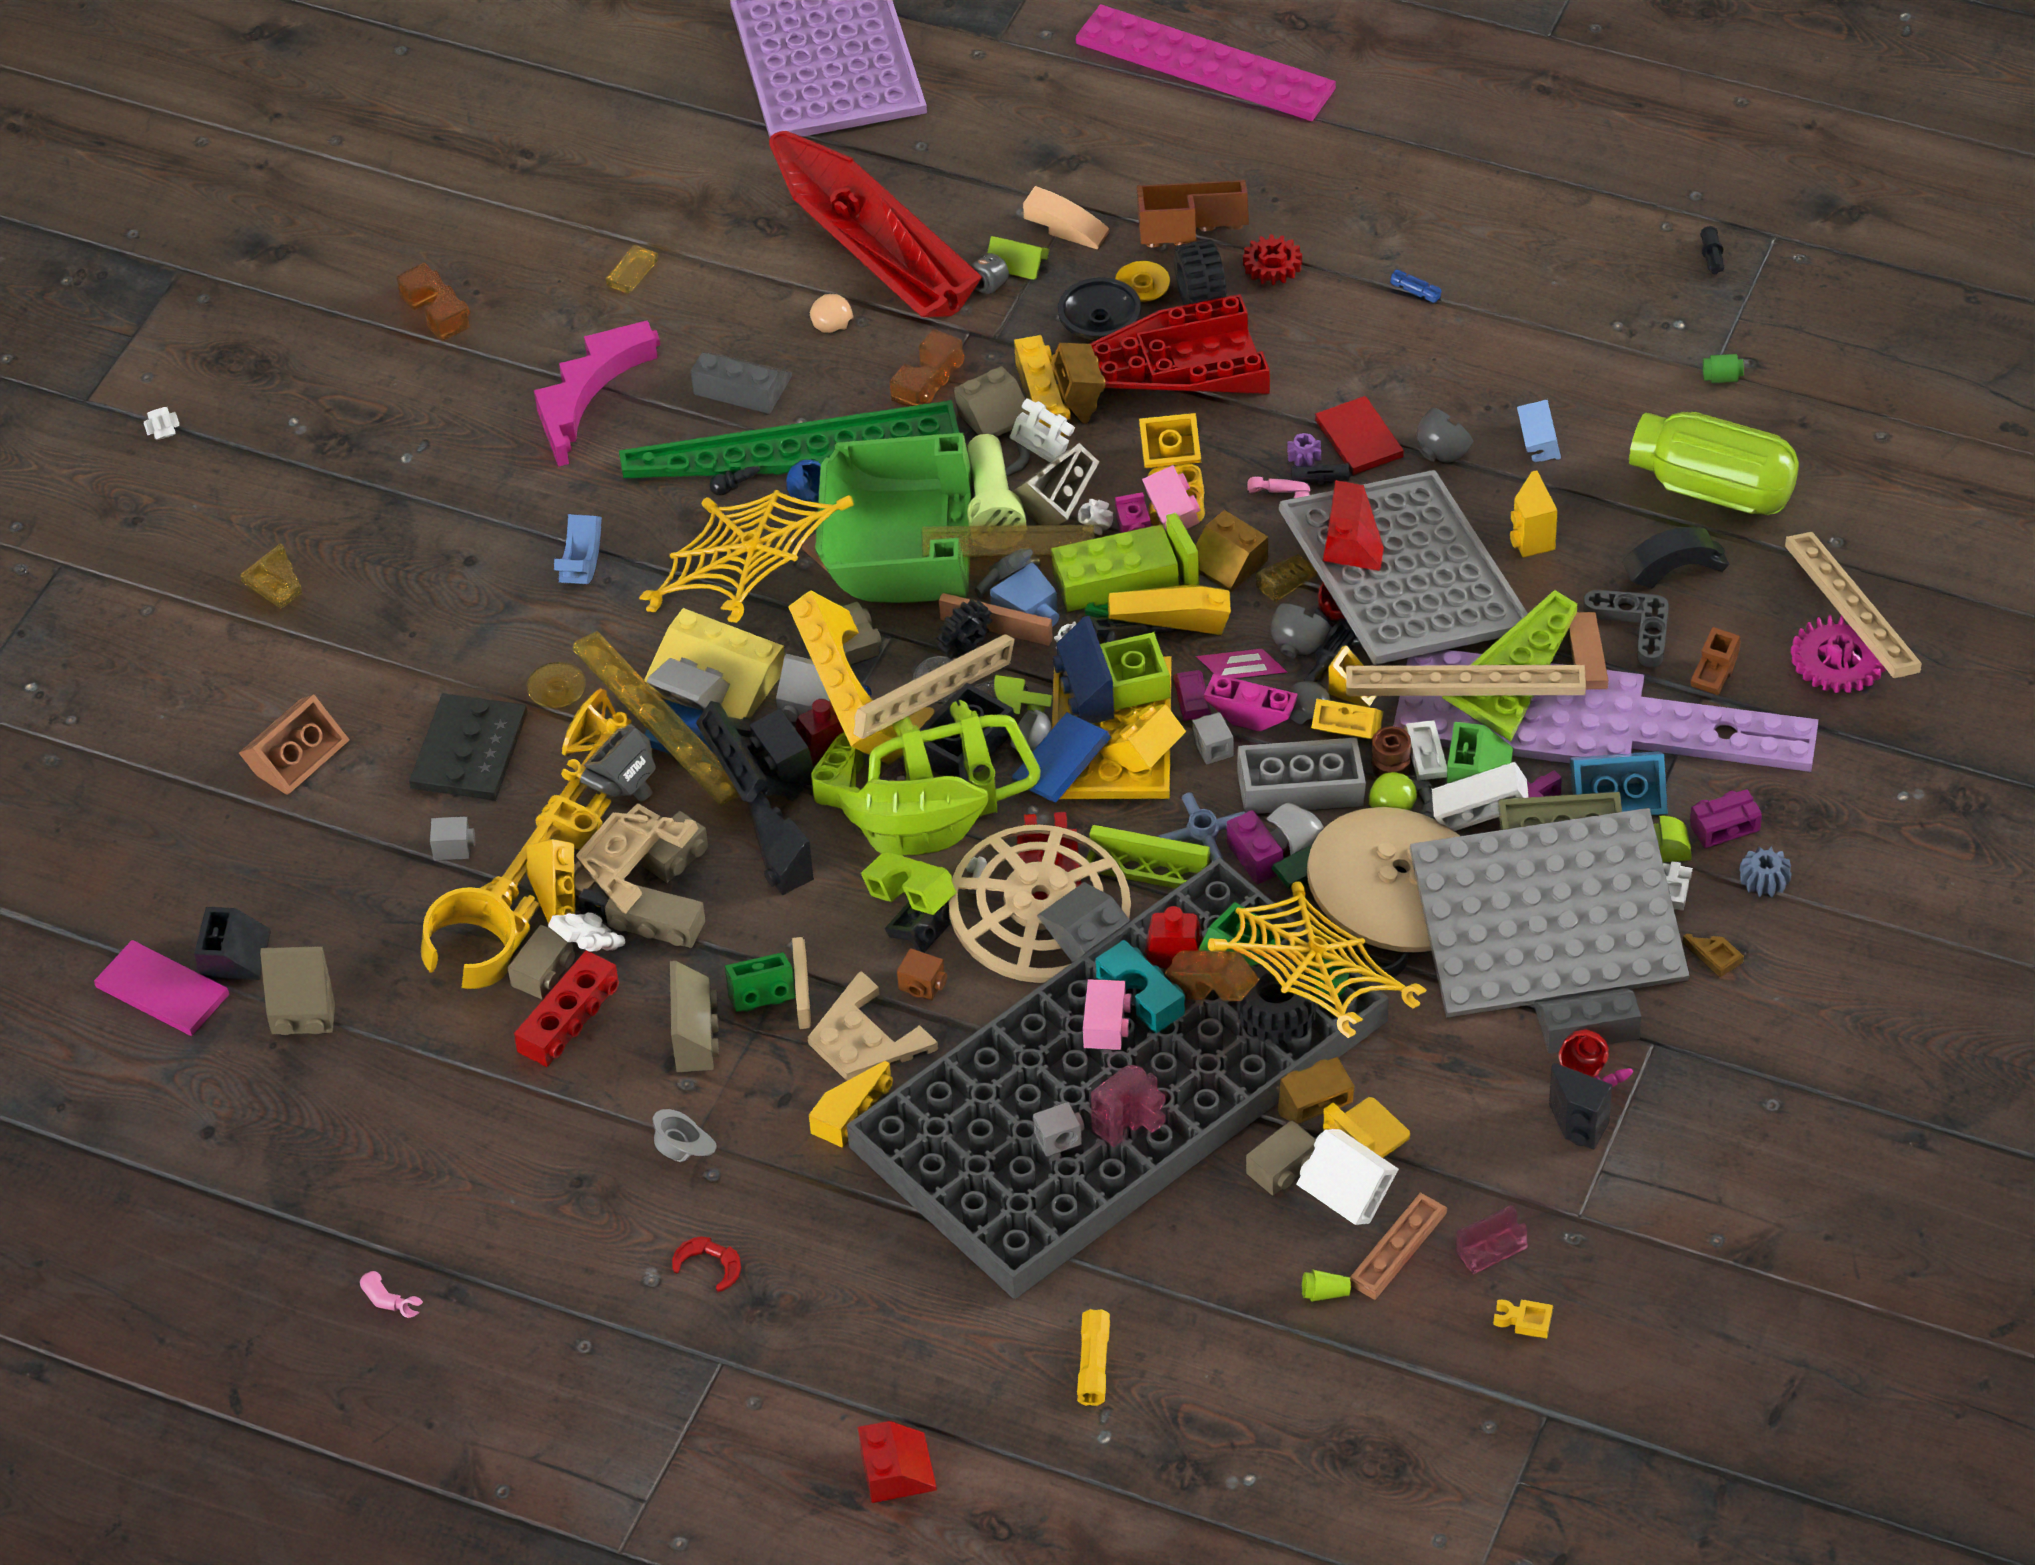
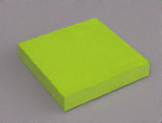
(1183, 549)

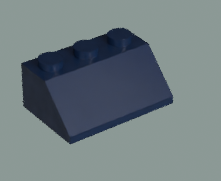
(1085, 673)

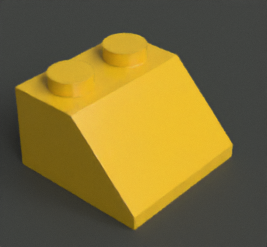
(1170, 440)
(1533, 518)

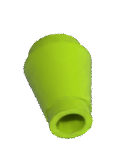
(1324, 1285)

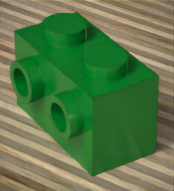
(760, 982)

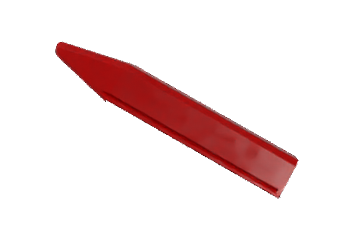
(874, 226)

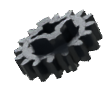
(964, 629)

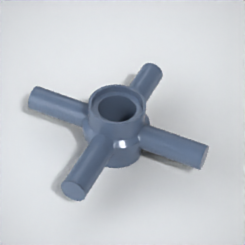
(1202, 827)

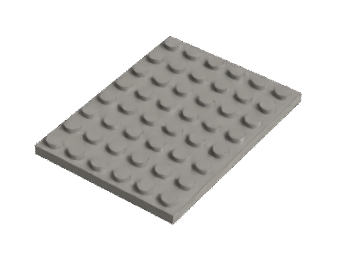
(1434, 575)
(1548, 912)

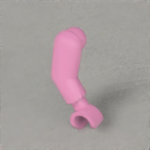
(1256, 484)
(374, 1289)

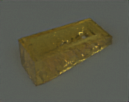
(1276, 590)

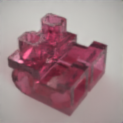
(1126, 1101)

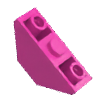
(1249, 703)

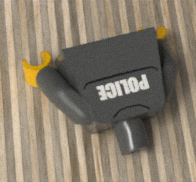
(619, 764)

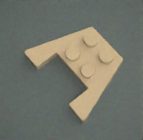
(621, 845)
(854, 1042)

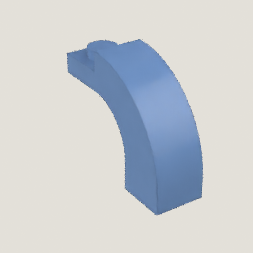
(581, 549)

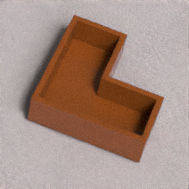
(1175, 210)

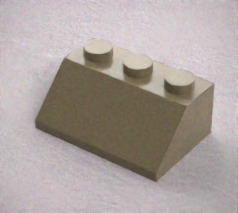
(692, 1019)

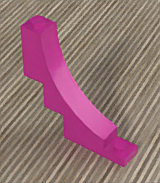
(607, 357)

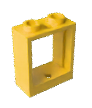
(1346, 719)

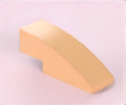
(1064, 218)

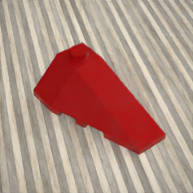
(1352, 529)

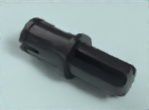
(1712, 249)

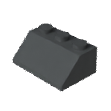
(738, 381)
(1609, 1013)

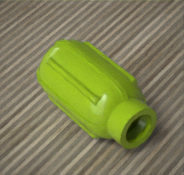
(1716, 461)

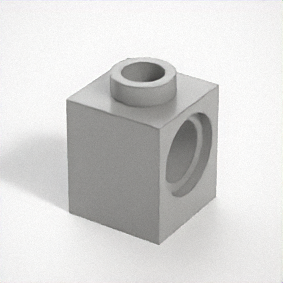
(1213, 738)
(1058, 1128)

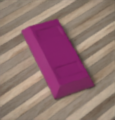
(1190, 694)

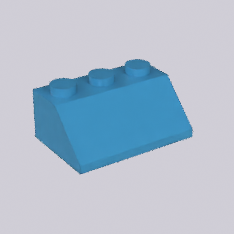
(1635, 775)

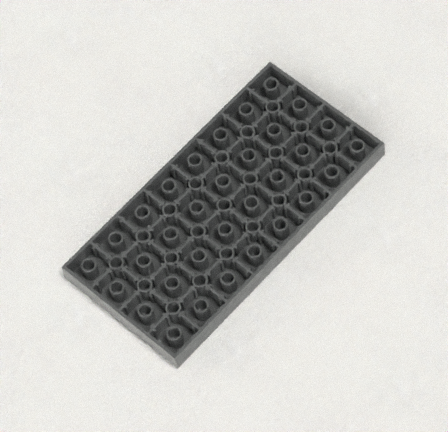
(964, 1126)

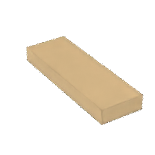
(801, 983)

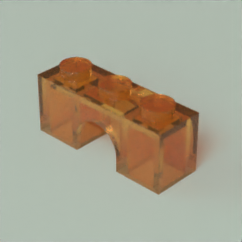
(443, 310)
(939, 357)
(1203, 971)

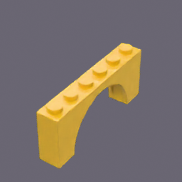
(825, 631)

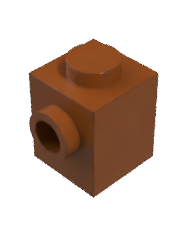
(921, 974)

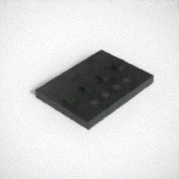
(468, 746)

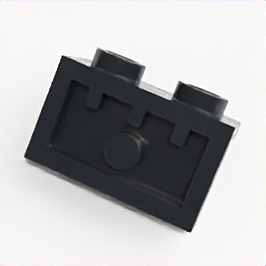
(918, 926)

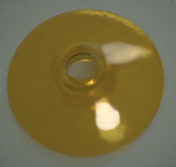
(556, 684)

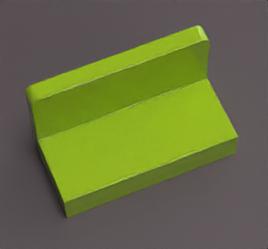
(1019, 257)

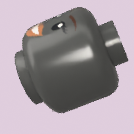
(993, 273)

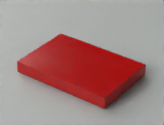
(1359, 435)

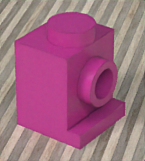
(1131, 512)

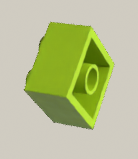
(1137, 670)

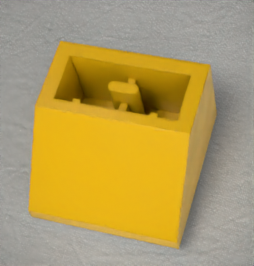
(1143, 737)

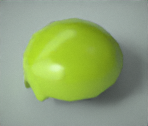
(1393, 791)

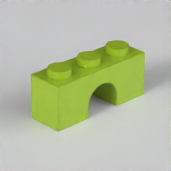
(924, 884)

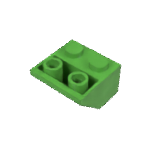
(1475, 750)

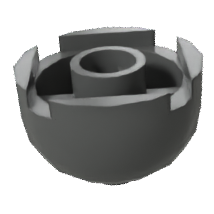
(1442, 438)
(1297, 632)

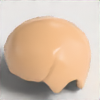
(831, 313)

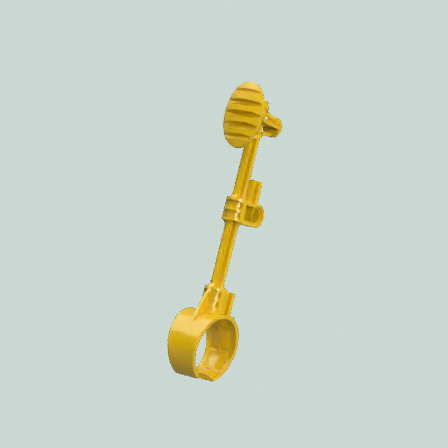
(559, 820)

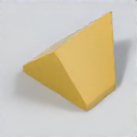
(1337, 677)

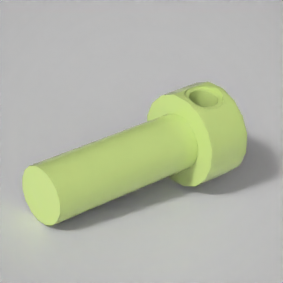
(993, 500)

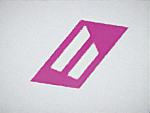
(1242, 663)

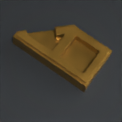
(1715, 953)

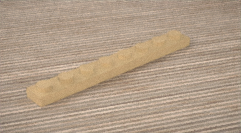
(1853, 605)
(1465, 680)
(933, 686)

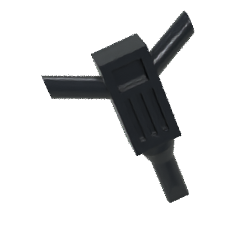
(1112, 630)
(1338, 636)

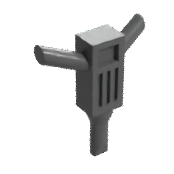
(1005, 568)

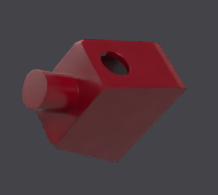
(819, 728)

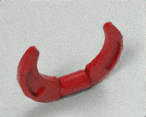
(699, 1245)

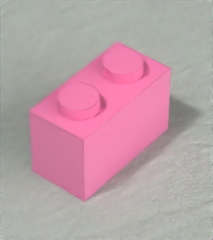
(1169, 496)
(1105, 1013)

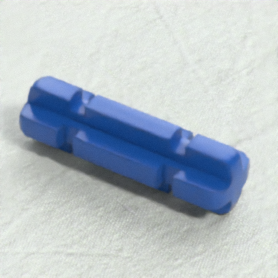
(1415, 286)

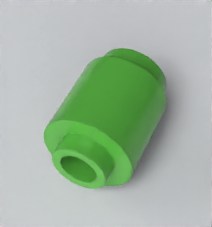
(1722, 368)

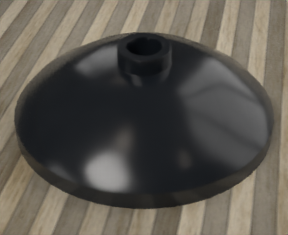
(1098, 307)

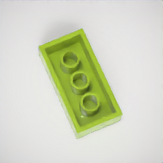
(1113, 564)

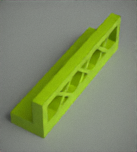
(1150, 854)

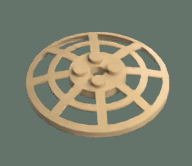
(1018, 896)

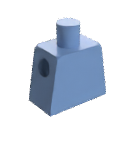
(1028, 593)

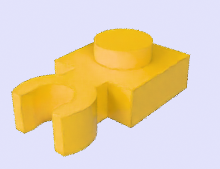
(1529, 1318)

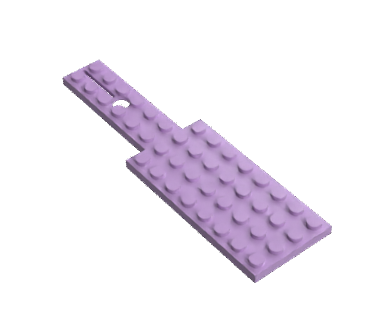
(1622, 720)

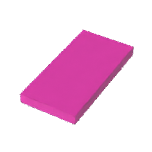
(161, 987)

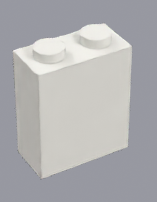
(1346, 1176)

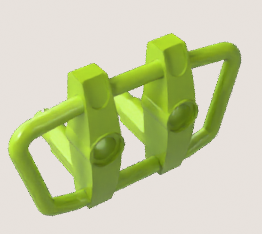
(974, 747)

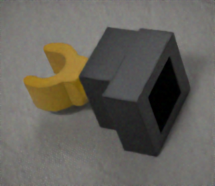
(594, 901)

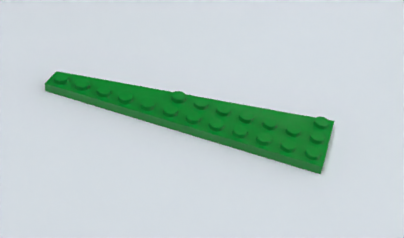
(782, 446)

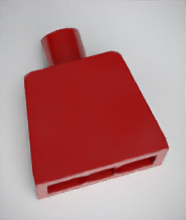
(1171, 934)

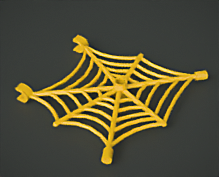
(750, 543)
(1312, 956)

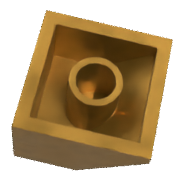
(1230, 551)

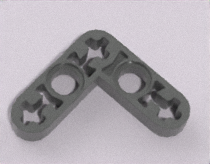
(1640, 613)

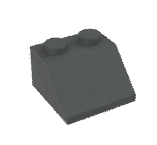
(1083, 919)

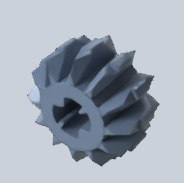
(1765, 871)

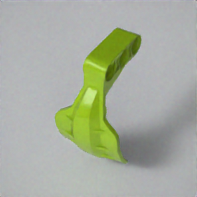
(897, 814)

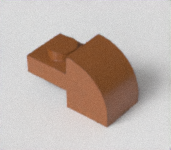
(1717, 661)

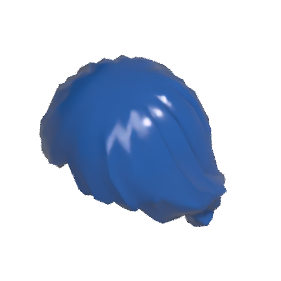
(804, 480)

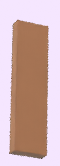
(1005, 620)
(1588, 650)
(1397, 1246)

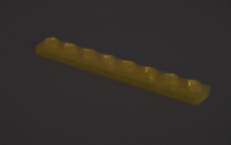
(656, 716)

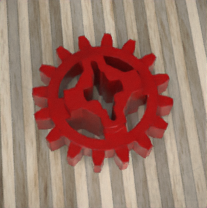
(1272, 259)

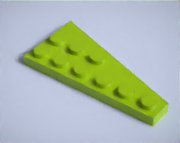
(1529, 642)

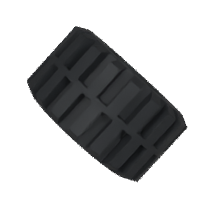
(1199, 272)
(1276, 1020)

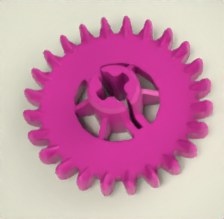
(1834, 643)

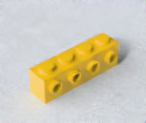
(1038, 375)

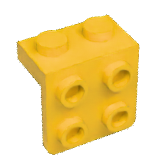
(1368, 1124)

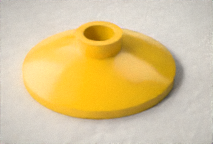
(1146, 278)

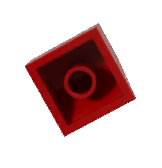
(895, 1461)

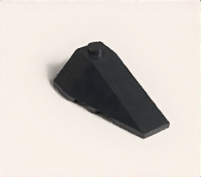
(782, 847)

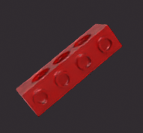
(566, 1008)

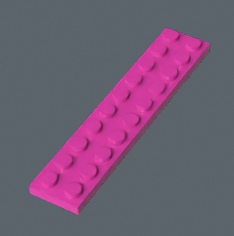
(1206, 62)

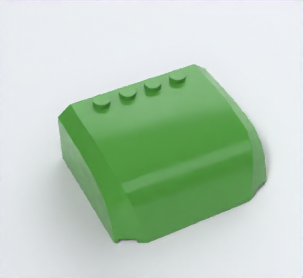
(896, 492)

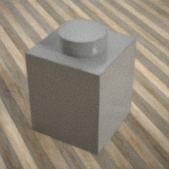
(451, 838)

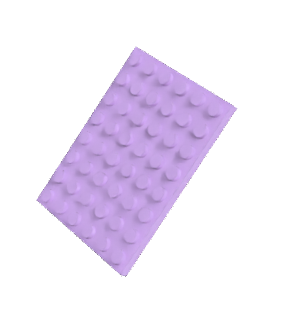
(827, 63)

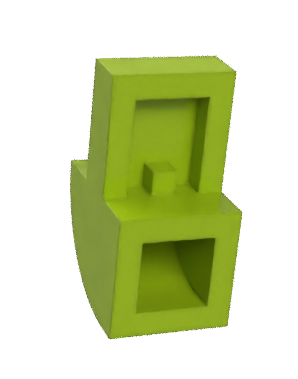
(1011, 692)
(1673, 839)

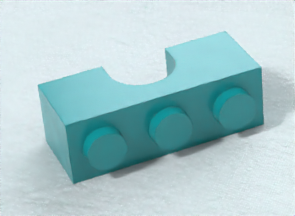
(1159, 1001)

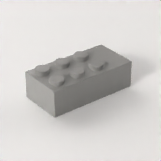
(1301, 773)

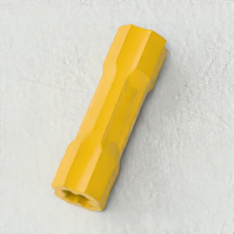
(1092, 1375)

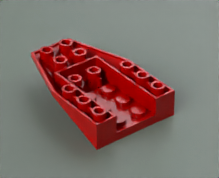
(1186, 350)

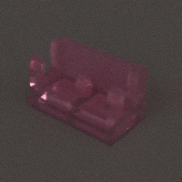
(1491, 1239)

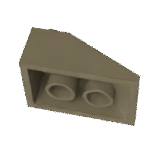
(297, 990)

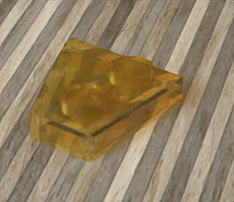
(273, 577)

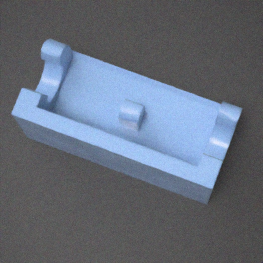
(1539, 430)

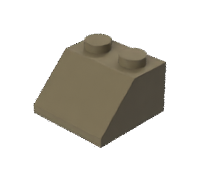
(990, 402)

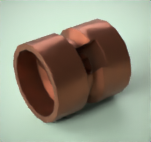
(1391, 751)

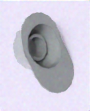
(680, 1136)

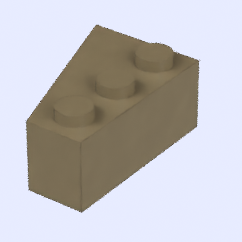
(1056, 488)

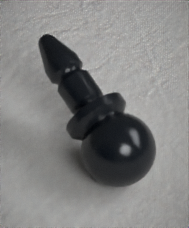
(721, 484)

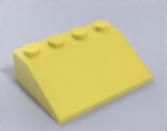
(746, 660)

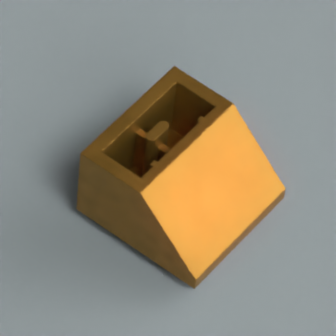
(1078, 378)
(1309, 1091)

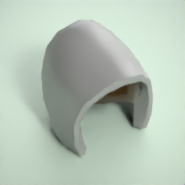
(1295, 828)

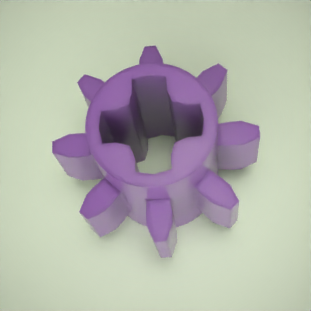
(1304, 450)

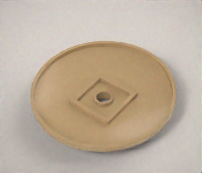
(1357, 880)

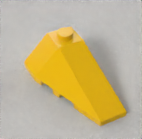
(1177, 607)

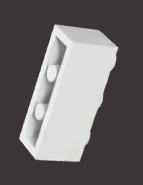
(1477, 796)

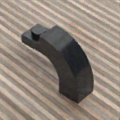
(1670, 550)

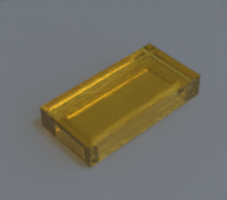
(631, 269)

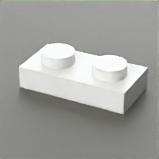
(1426, 750)

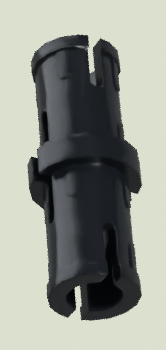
(1320, 473)

